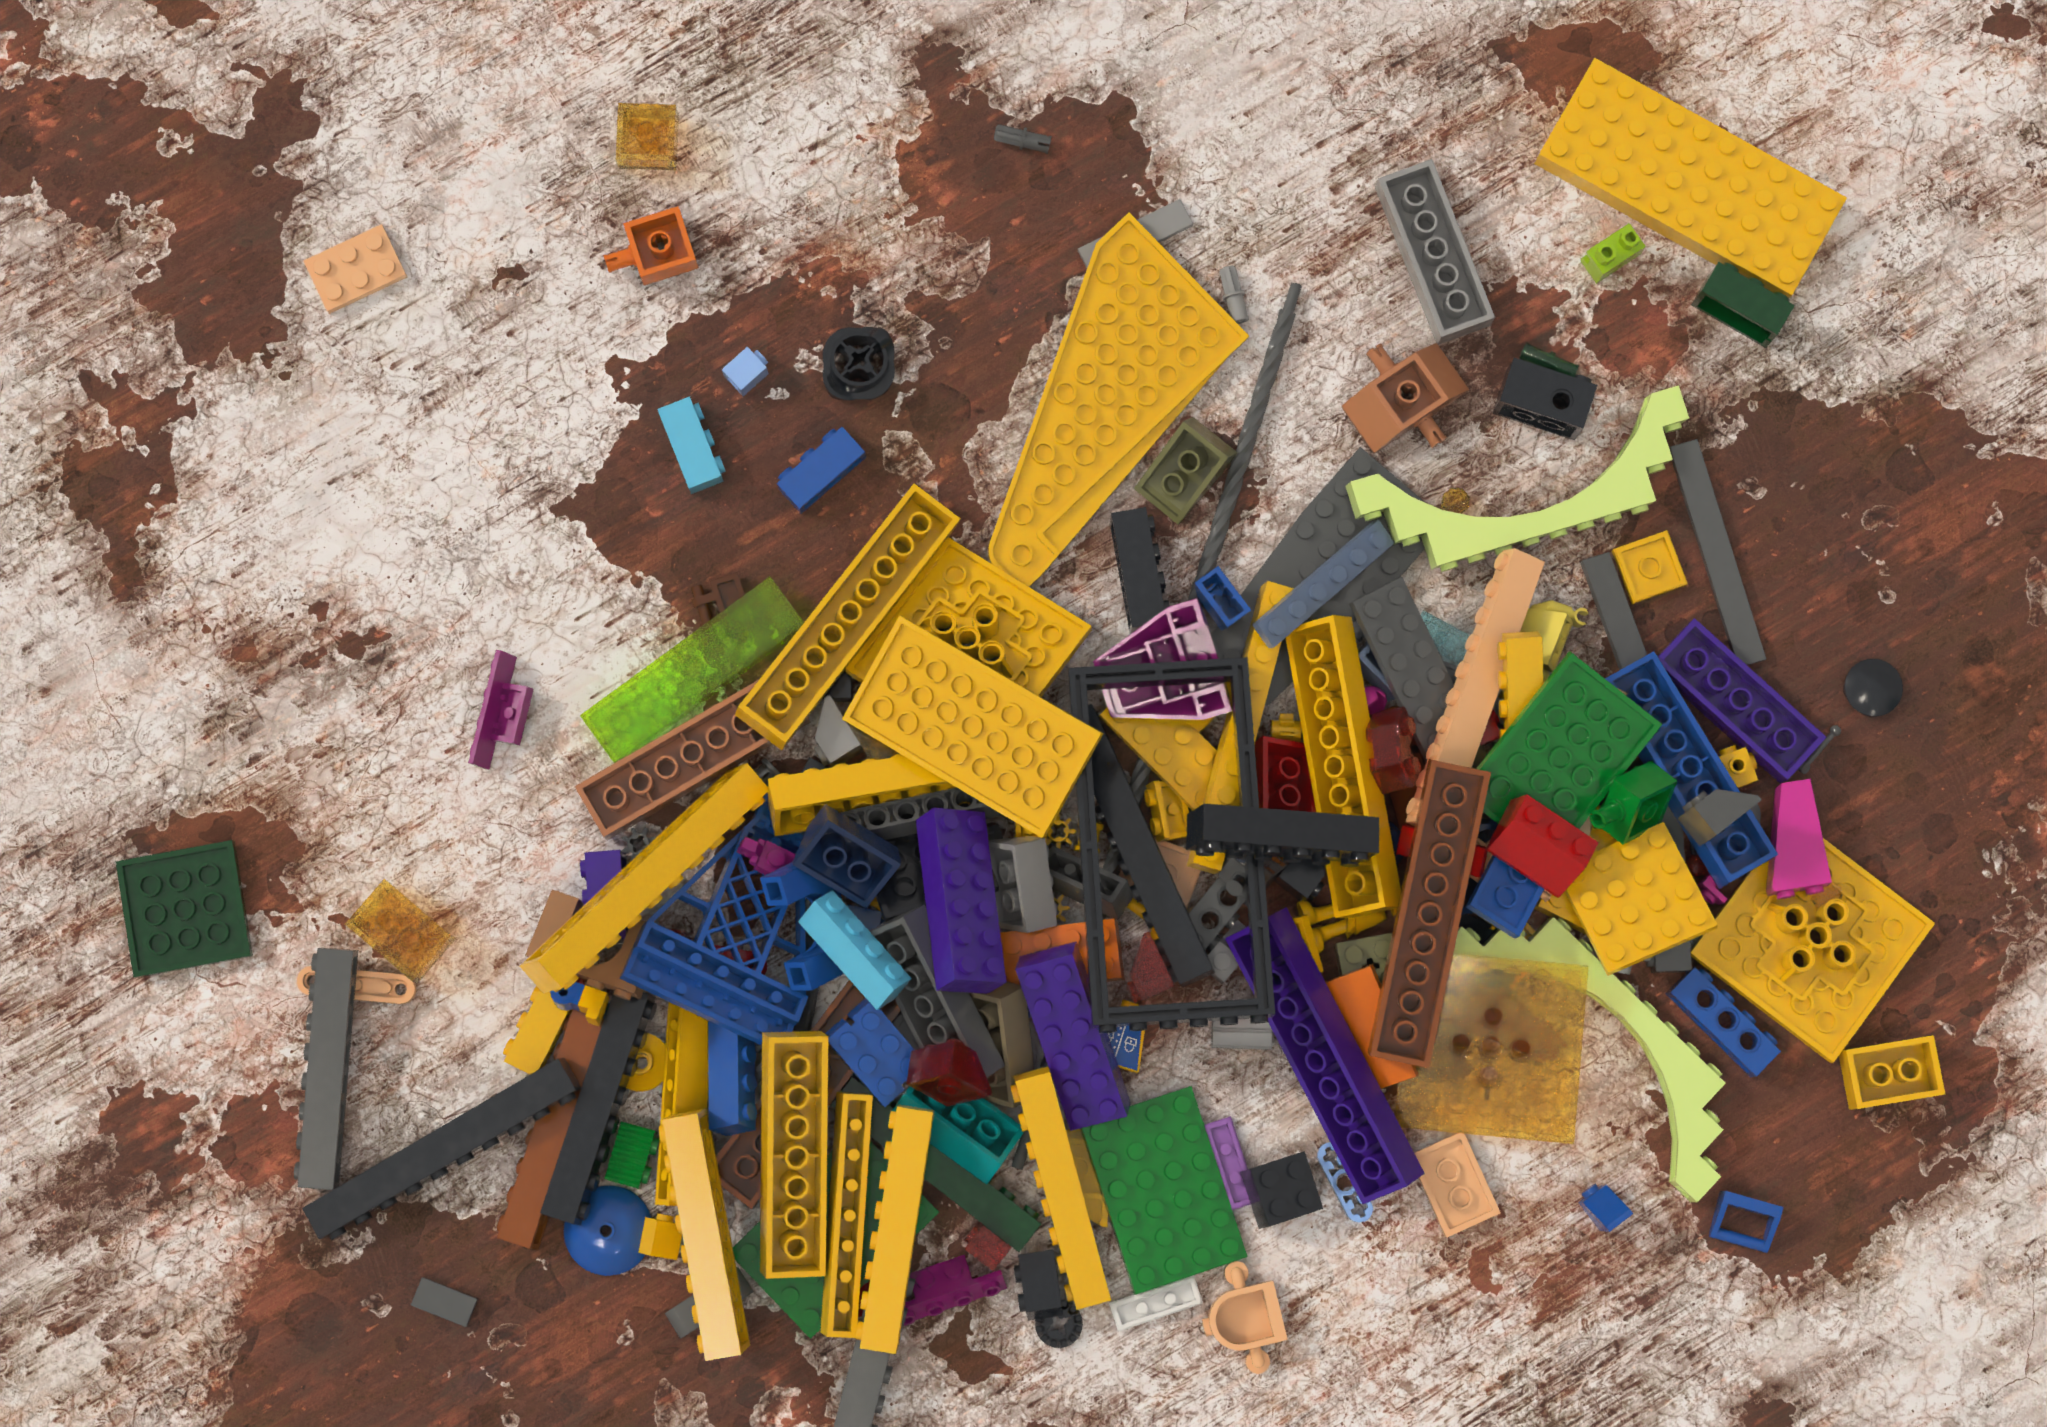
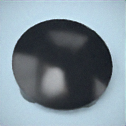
(1873, 687)

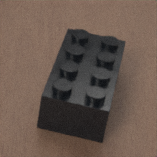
(1137, 565)

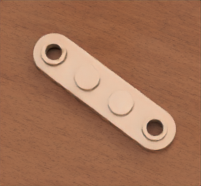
(370, 986)

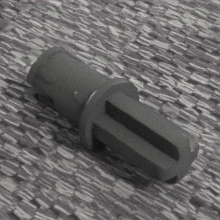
(1022, 138)

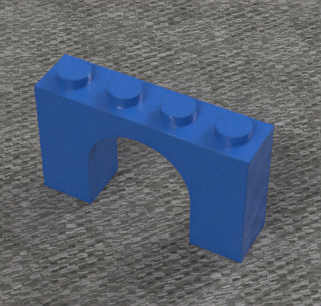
(784, 888)

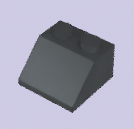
(1712, 813)

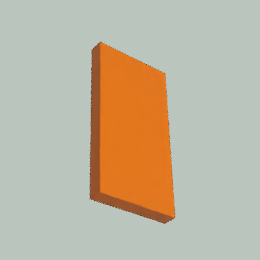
(1358, 999)

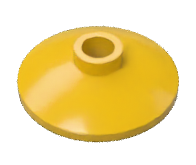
(652, 1074)

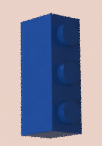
(820, 469)

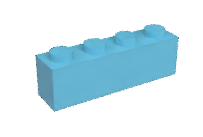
(854, 950)

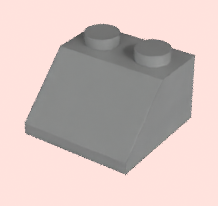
(834, 736)

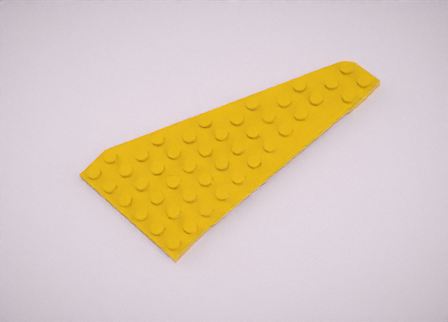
(1122, 374)

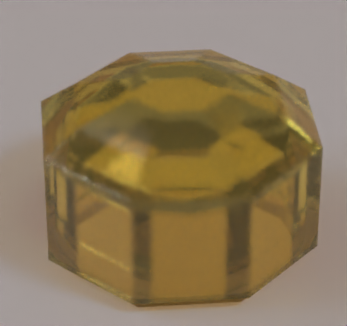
(1455, 500)

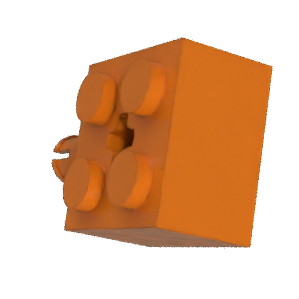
(643, 249)

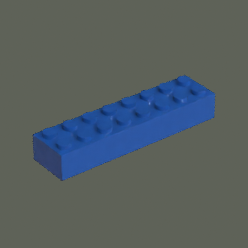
(1689, 757)

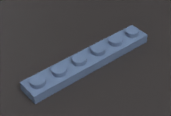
(1323, 584)

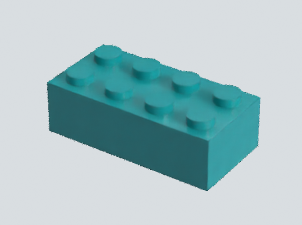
(969, 1132)

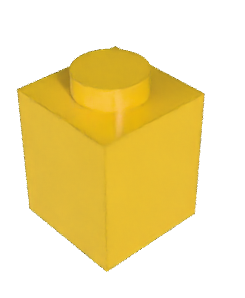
(660, 1237)

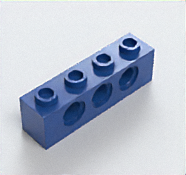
(1685, 994)

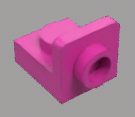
(1710, 892)

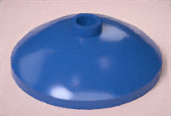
(619, 1251)

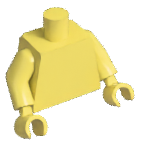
(1553, 623)

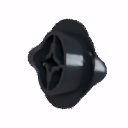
(875, 341)

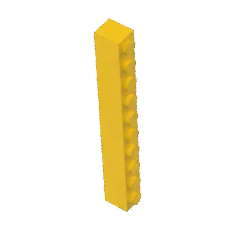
(1223, 780)

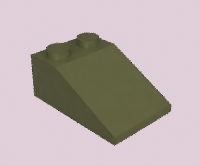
(1185, 469)

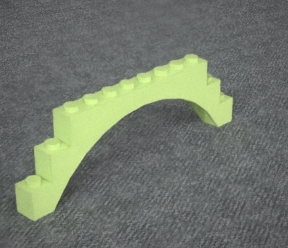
(1458, 537)
(1681, 1073)

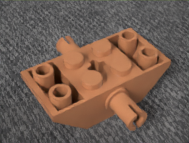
(1382, 412)

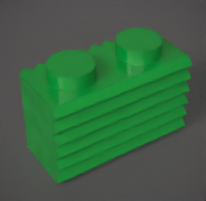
(631, 1155)

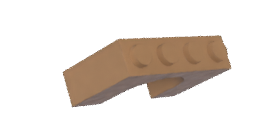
(556, 913)

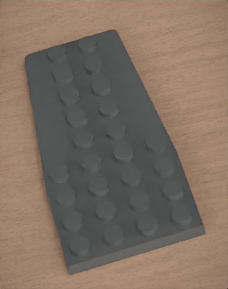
(1309, 543)

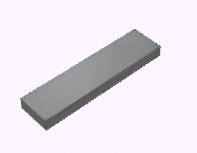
(1160, 224)

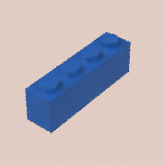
(731, 1082)

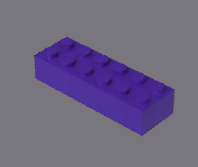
(1739, 701)
(960, 901)
(1076, 1053)

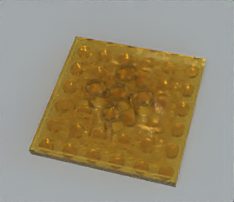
(1533, 1089)

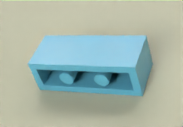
(692, 444)

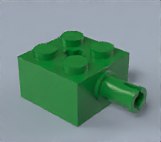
(1634, 802)

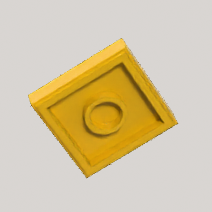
(1649, 567)

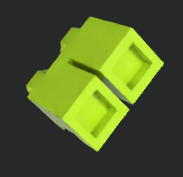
(1613, 253)

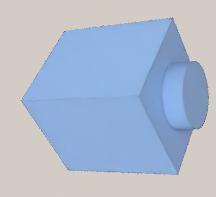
(746, 370)

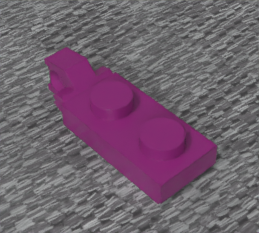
(764, 855)

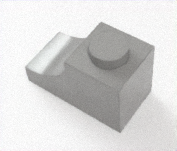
(1222, 957)

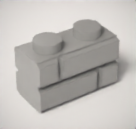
(1242, 1035)

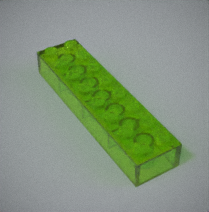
(693, 670)

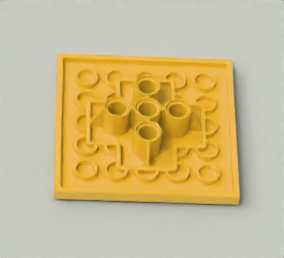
(959, 590)
(1825, 997)

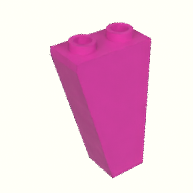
(1798, 841)

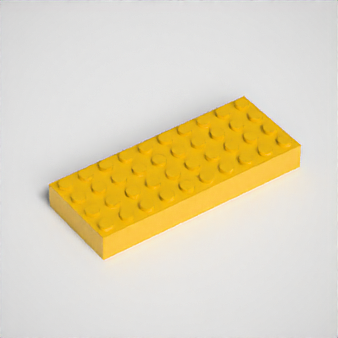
(1689, 179)

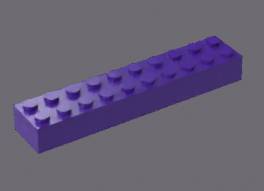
(1330, 1064)

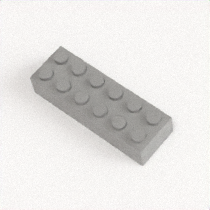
(1434, 252)

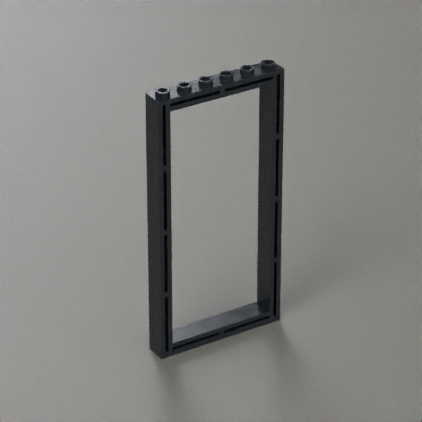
(1197, 1013)

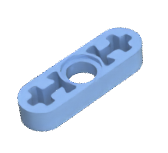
(1347, 1206)

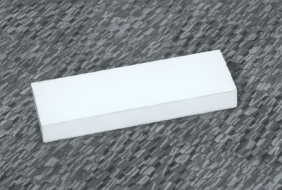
(1155, 1303)

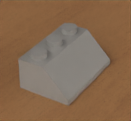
(1024, 883)

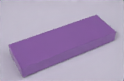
(1229, 1160)

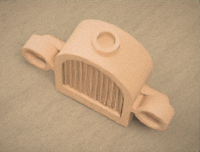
(1246, 1317)

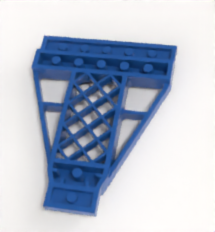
(702, 977)

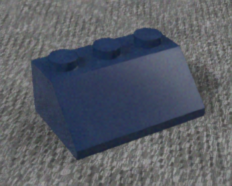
(846, 856)

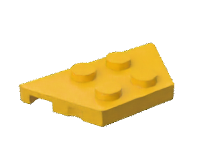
(1088, 1182)

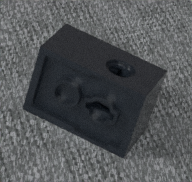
(1530, 396)

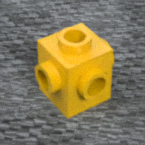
(1744, 763)

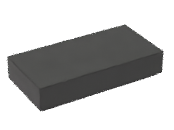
(444, 1302)

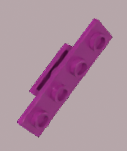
(502, 711)
(949, 1286)

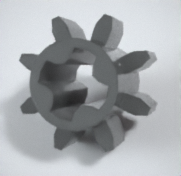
(636, 837)

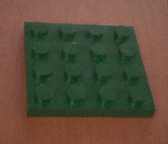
(184, 909)

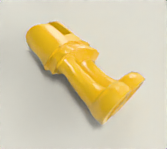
(1346, 926)

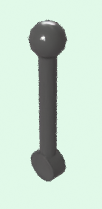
(1835, 731)

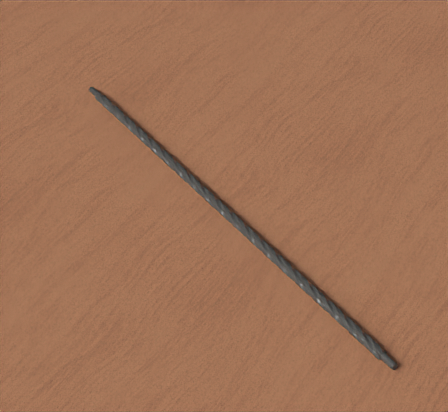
(1214, 541)

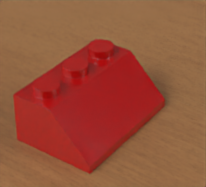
(1541, 845)

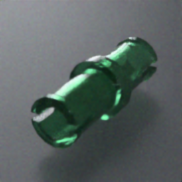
(1548, 360)

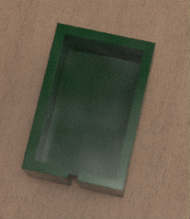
(1743, 304)

